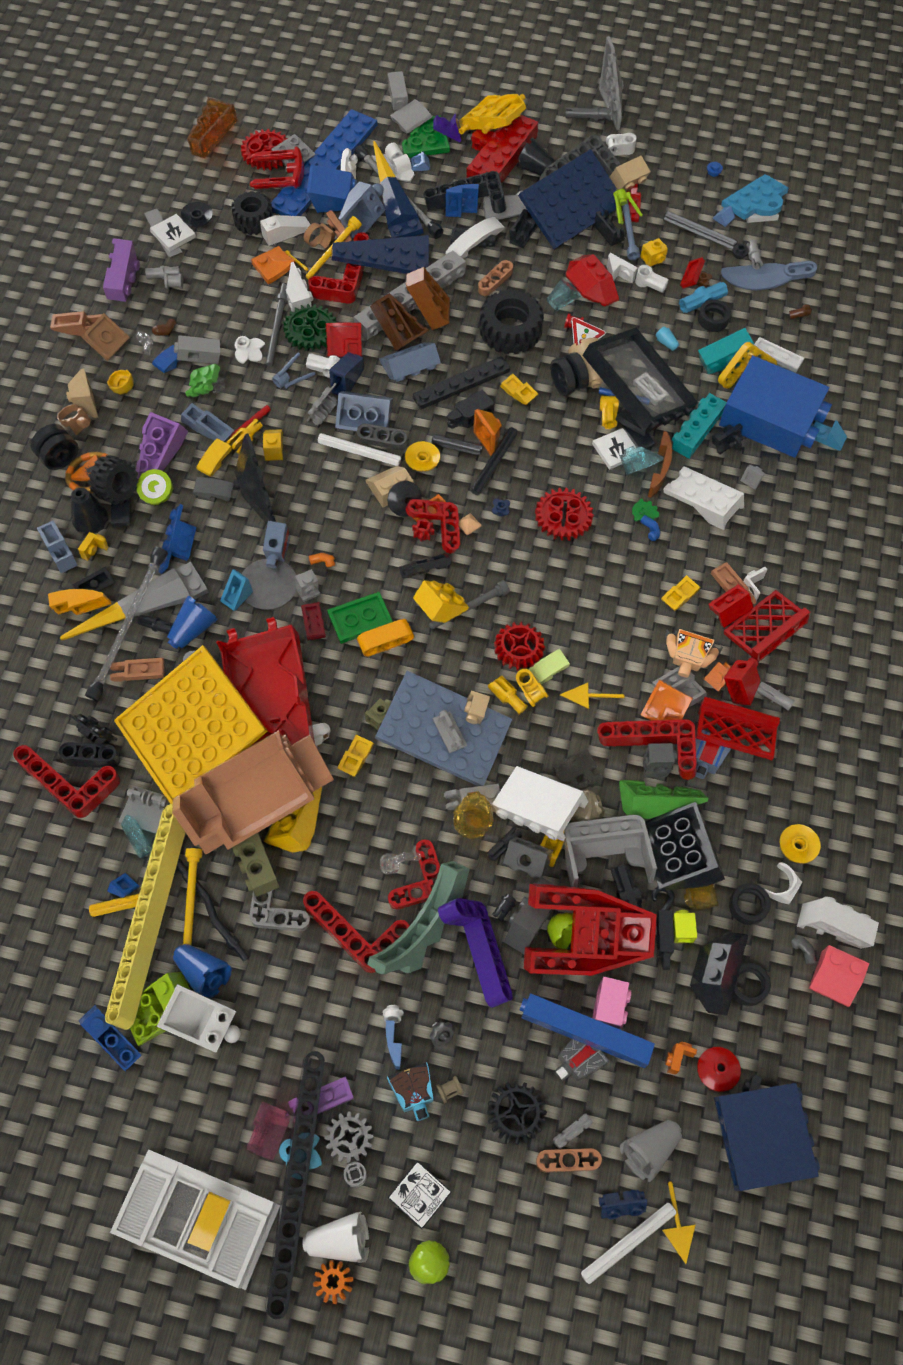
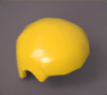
(121, 382)

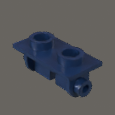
(633, 1204)

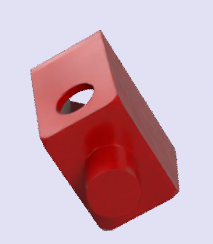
(743, 681)

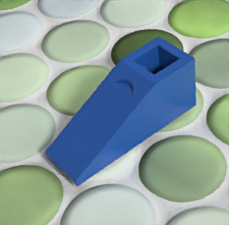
(109, 1038)

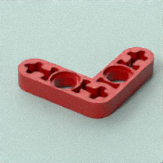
(441, 514)
(424, 885)

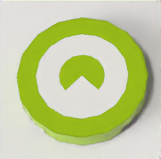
(154, 487)

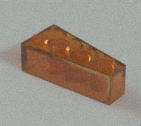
(211, 126)

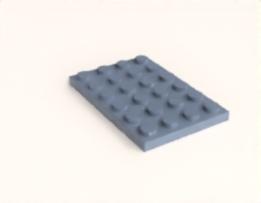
(412, 730)

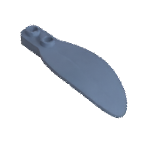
(769, 275)

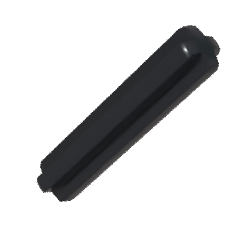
(457, 444)

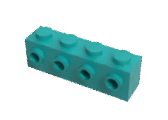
(698, 426)

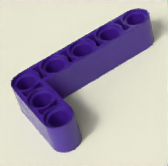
(483, 947)

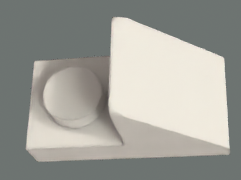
(619, 267)

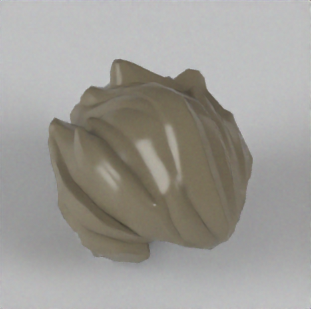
(593, 809)

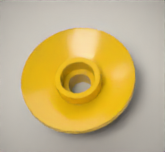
(419, 451)
(805, 837)

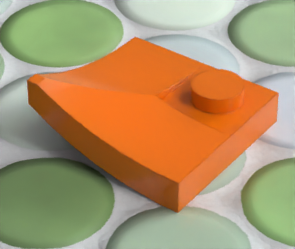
(272, 264)
(666, 703)

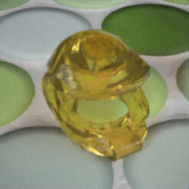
(473, 816)

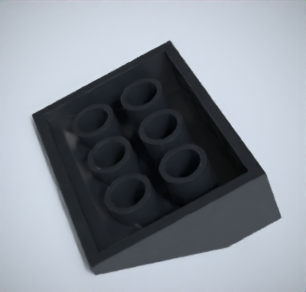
(683, 850)

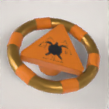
(83, 472)

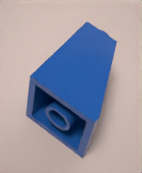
(329, 188)

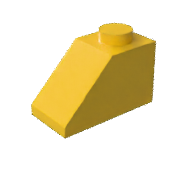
(273, 444)

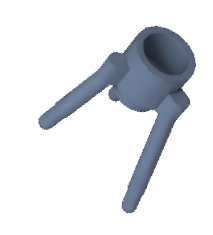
(282, 378)

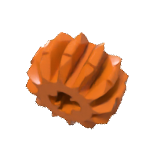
(325, 1280)

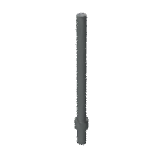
(281, 299)

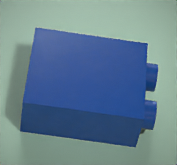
(776, 407)

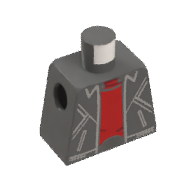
(579, 1061)

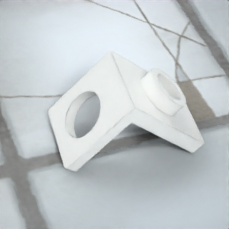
(752, 578)

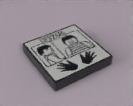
(419, 1195)

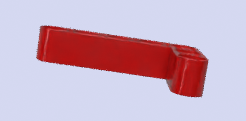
(336, 289)
(656, 727)
(60, 785)
(352, 935)

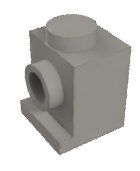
(307, 585)

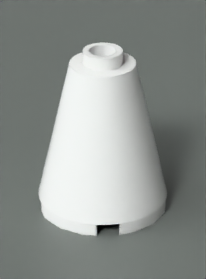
(339, 1239)

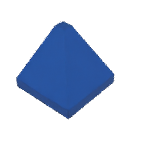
(122, 886)

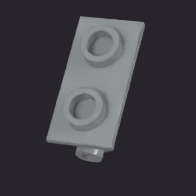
(449, 731)

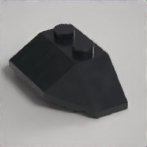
(718, 971)

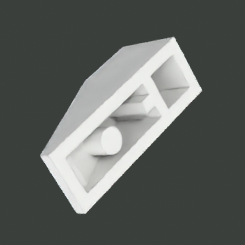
(282, 227)

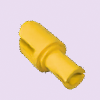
(252, 428)
(507, 694)

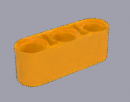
(385, 637)

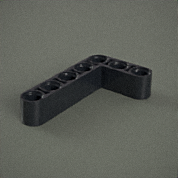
(488, 183)

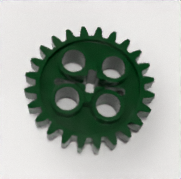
(308, 327)

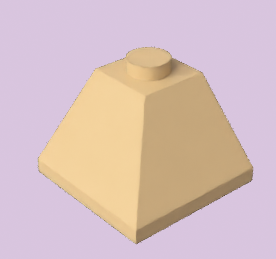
(81, 393)

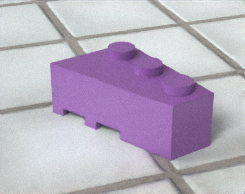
(122, 270)

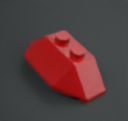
(592, 280)

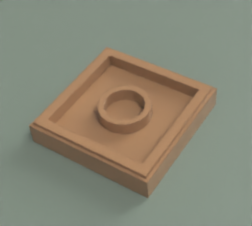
(105, 337)

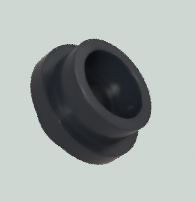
(740, 251)

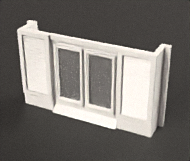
(166, 1206)

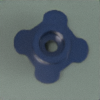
(501, 511)

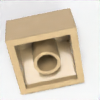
(630, 173)
(382, 482)

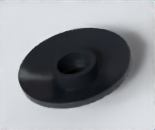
(196, 214)
(397, 496)

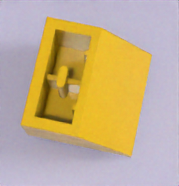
(439, 601)

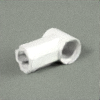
(647, 277)
(321, 363)

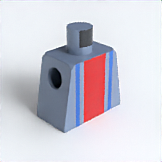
(276, 543)
(709, 756)

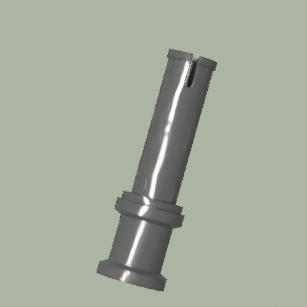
(593, 113)

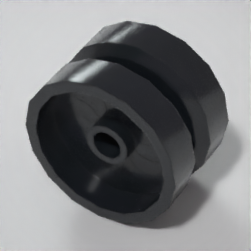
(569, 373)
(54, 446)

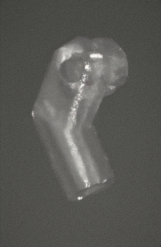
(146, 341)

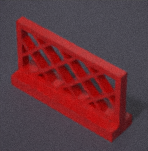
(779, 634)
(739, 717)

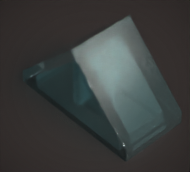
(562, 295)

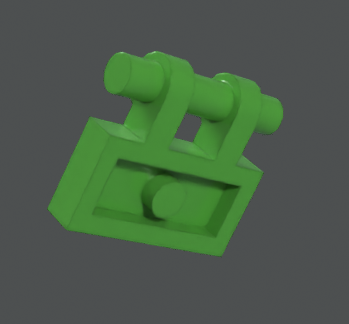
(202, 380)

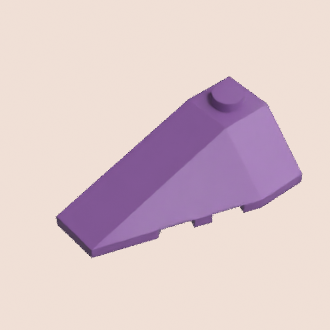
(160, 443)

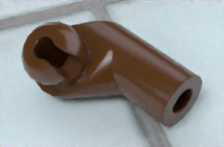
(804, 311)
(164, 329)

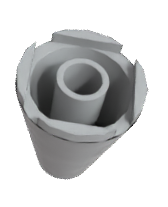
(651, 1149)

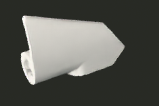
(398, 162)

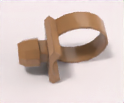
(325, 237)
(76, 423)

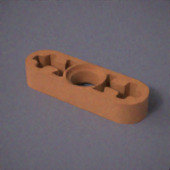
(494, 284)
(584, 1154)

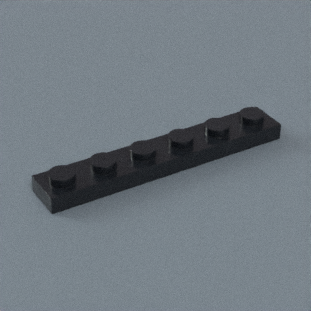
(461, 382)

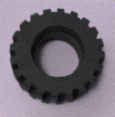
(511, 305)

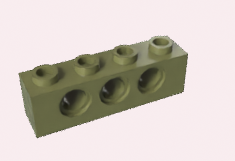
(264, 880)

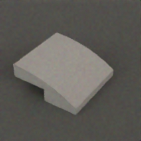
(411, 116)
(685, 685)

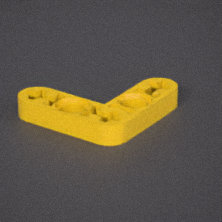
(742, 352)

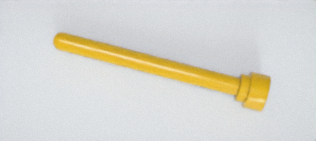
(353, 224)
(193, 857)

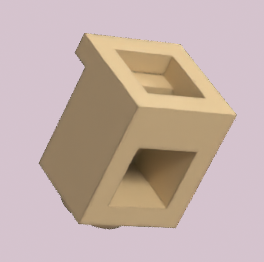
(476, 707)

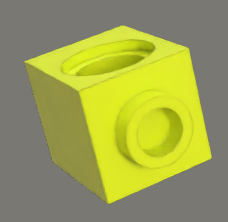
(684, 927)

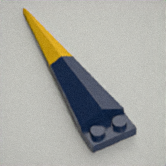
(400, 214)

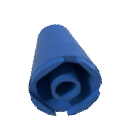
(190, 623)
(202, 970)

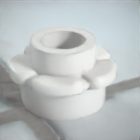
(392, 1013)

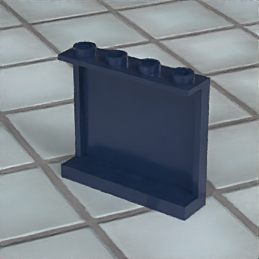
(766, 1137)

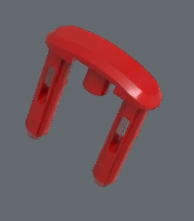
(296, 168)

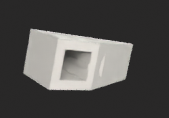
(297, 290)

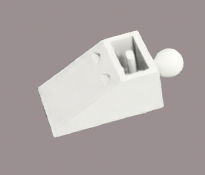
(197, 1018)

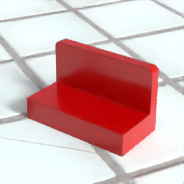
(732, 605)

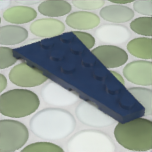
(389, 254)

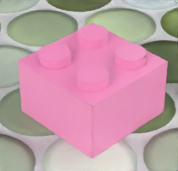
(611, 1001)

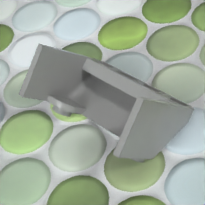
(608, 837)

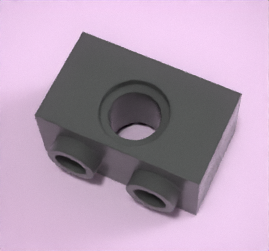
(659, 760)
(539, 856)

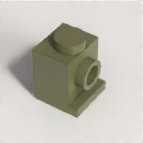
(375, 717)

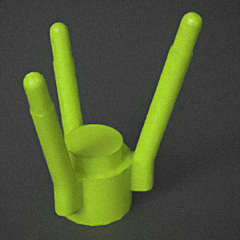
(621, 198)

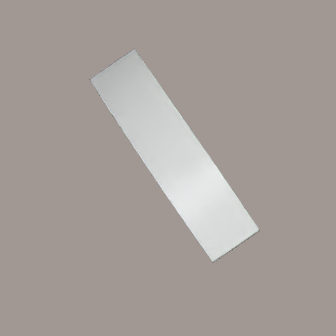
(475, 235)

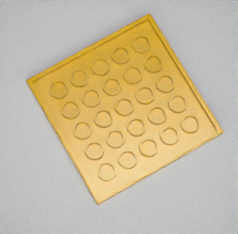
(189, 724)

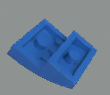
(461, 199)

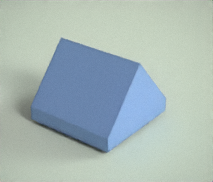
(724, 216)

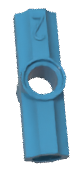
(702, 295)

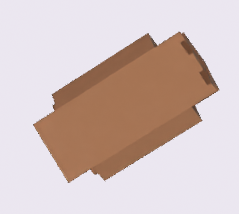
(251, 791)

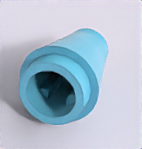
(667, 338)

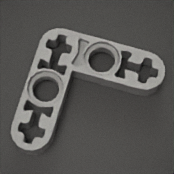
(270, 914)

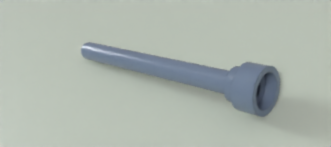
(633, 251)

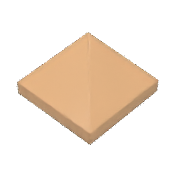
(469, 524)

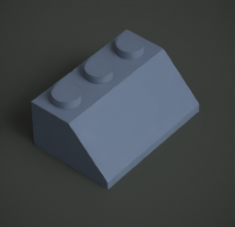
(410, 361)
(361, 408)

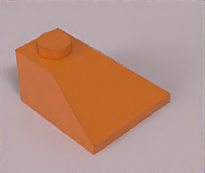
(487, 429)

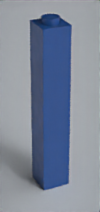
(587, 1030)

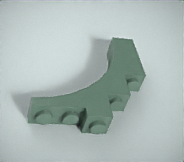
(410, 948)

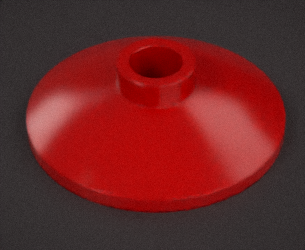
(711, 1076)

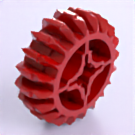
(521, 655)

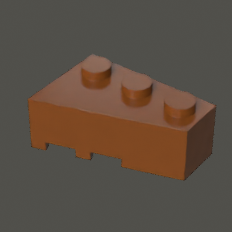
(429, 297)

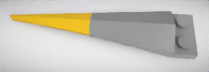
(162, 592)

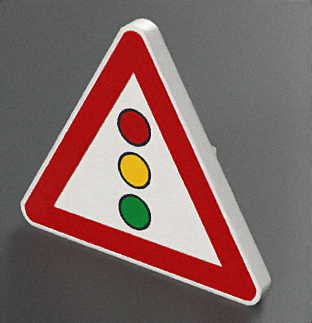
(584, 330)

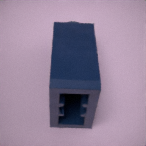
(346, 372)

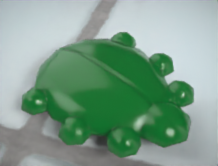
(644, 508)

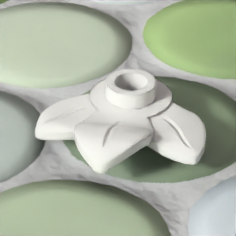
(248, 349)

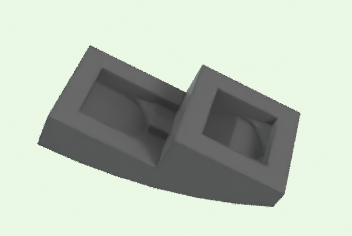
(213, 487)

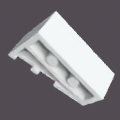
(839, 920)

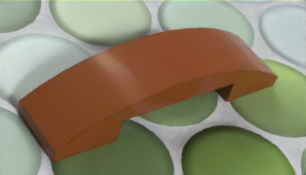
(664, 450)

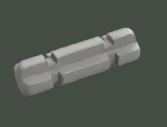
(572, 1131)

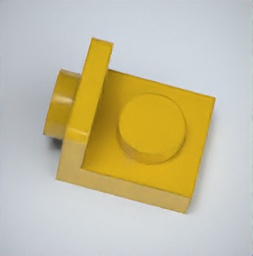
(90, 543)

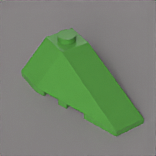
(656, 801)

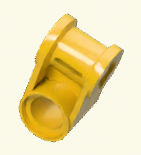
(532, 689)

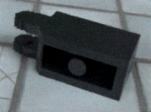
(465, 409)

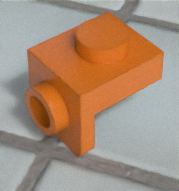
(716, 675)
(674, 1058)

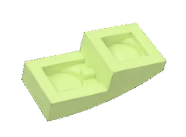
(549, 666)

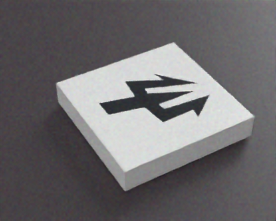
(172, 232)
(611, 446)

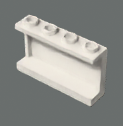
(538, 803)

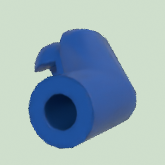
(653, 527)

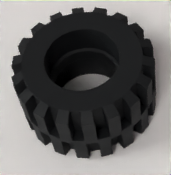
(250, 210)
(102, 477)

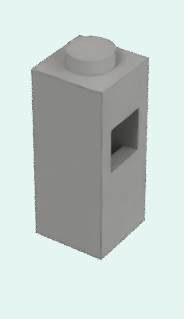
(397, 90)
(197, 349)

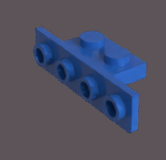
(179, 538)

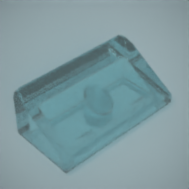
(136, 836)

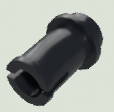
(504, 906)

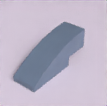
(206, 423)
(57, 546)

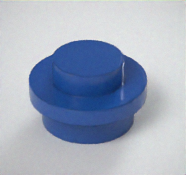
(714, 169)

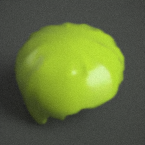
(560, 930)
(429, 1262)

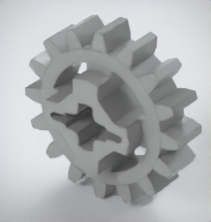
(359, 1133)

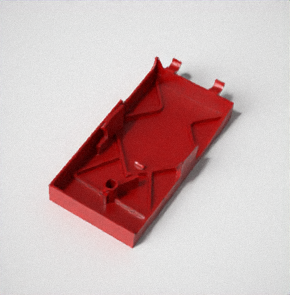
(270, 678)

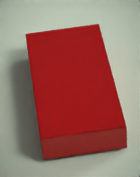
(692, 272)

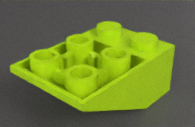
(152, 1005)

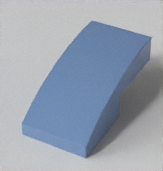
(395, 1049)

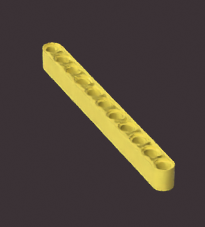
(145, 922)

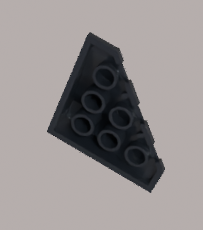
(250, 481)

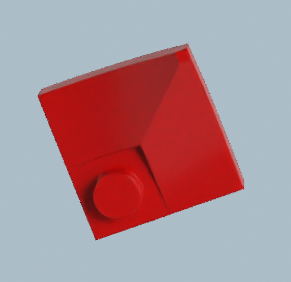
(343, 338)

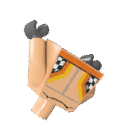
(690, 651)

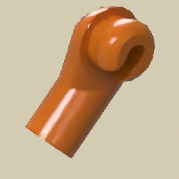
(322, 557)

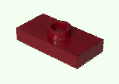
(313, 621)

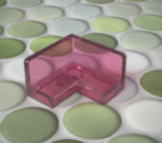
(269, 1131)

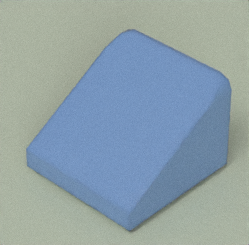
(420, 162)

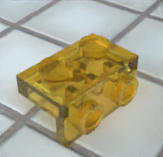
(701, 897)

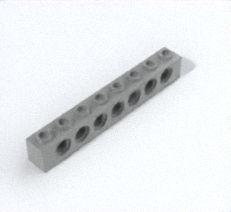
(443, 271)

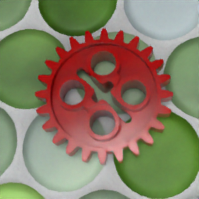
(261, 142)
(581, 515)

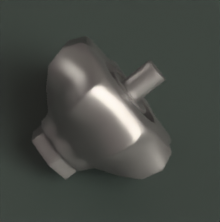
(441, 1033)

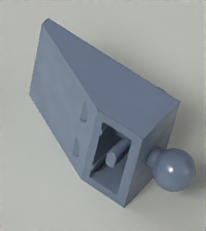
(363, 204)

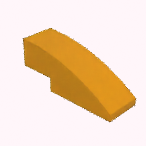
(77, 601)

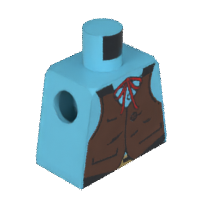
(413, 1090)

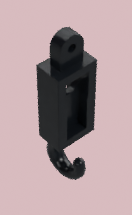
(664, 928)

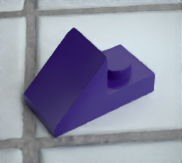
(448, 128)

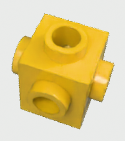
(654, 252)

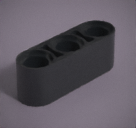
(81, 750)

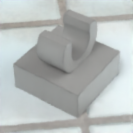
(752, 476)

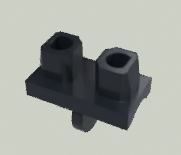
(730, 439)

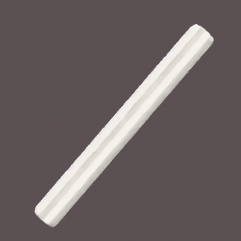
(359, 449)
(628, 1243)

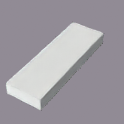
(783, 357)

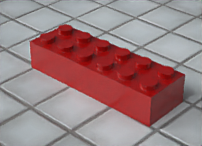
(504, 148)

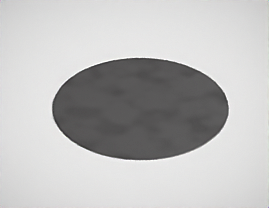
(270, 585)

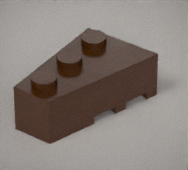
(396, 321)

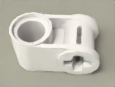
(623, 143)

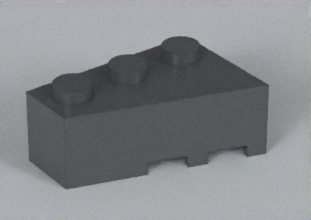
(526, 923)

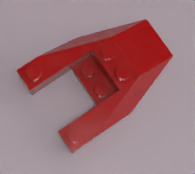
(604, 932)

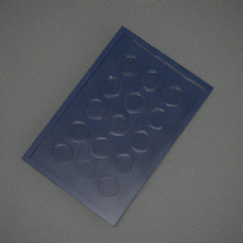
(569, 198)

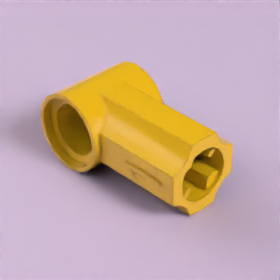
(609, 409)

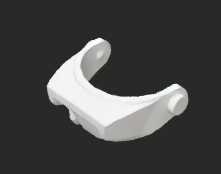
(794, 882)

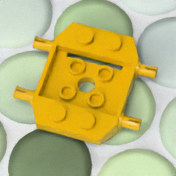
(486, 113)

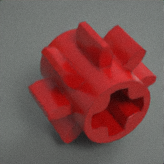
(423, 529)

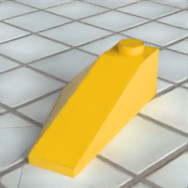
(297, 828)

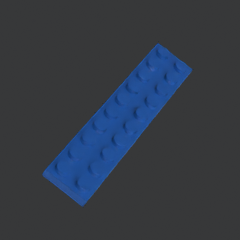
(348, 134)

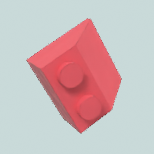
(838, 975)

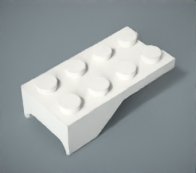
(709, 497)

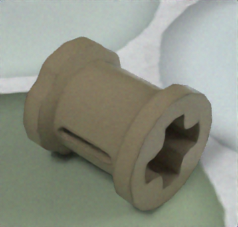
(449, 1089)

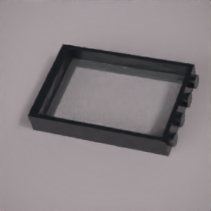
(640, 379)

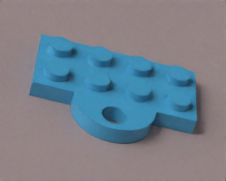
(758, 197)

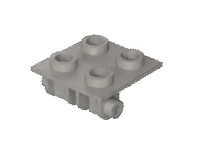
(290, 143)
(322, 406)
(145, 807)

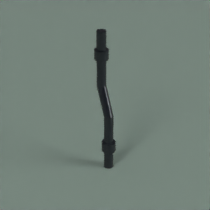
(231, 941)

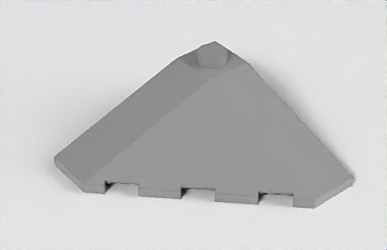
(611, 83)

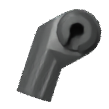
(806, 947)

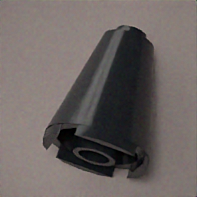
(534, 158)
(87, 512)

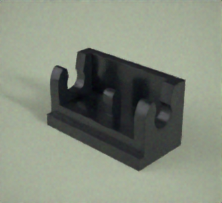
(608, 229)
(522, 230)

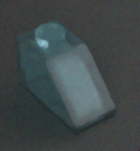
(638, 459)

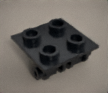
(92, 730)

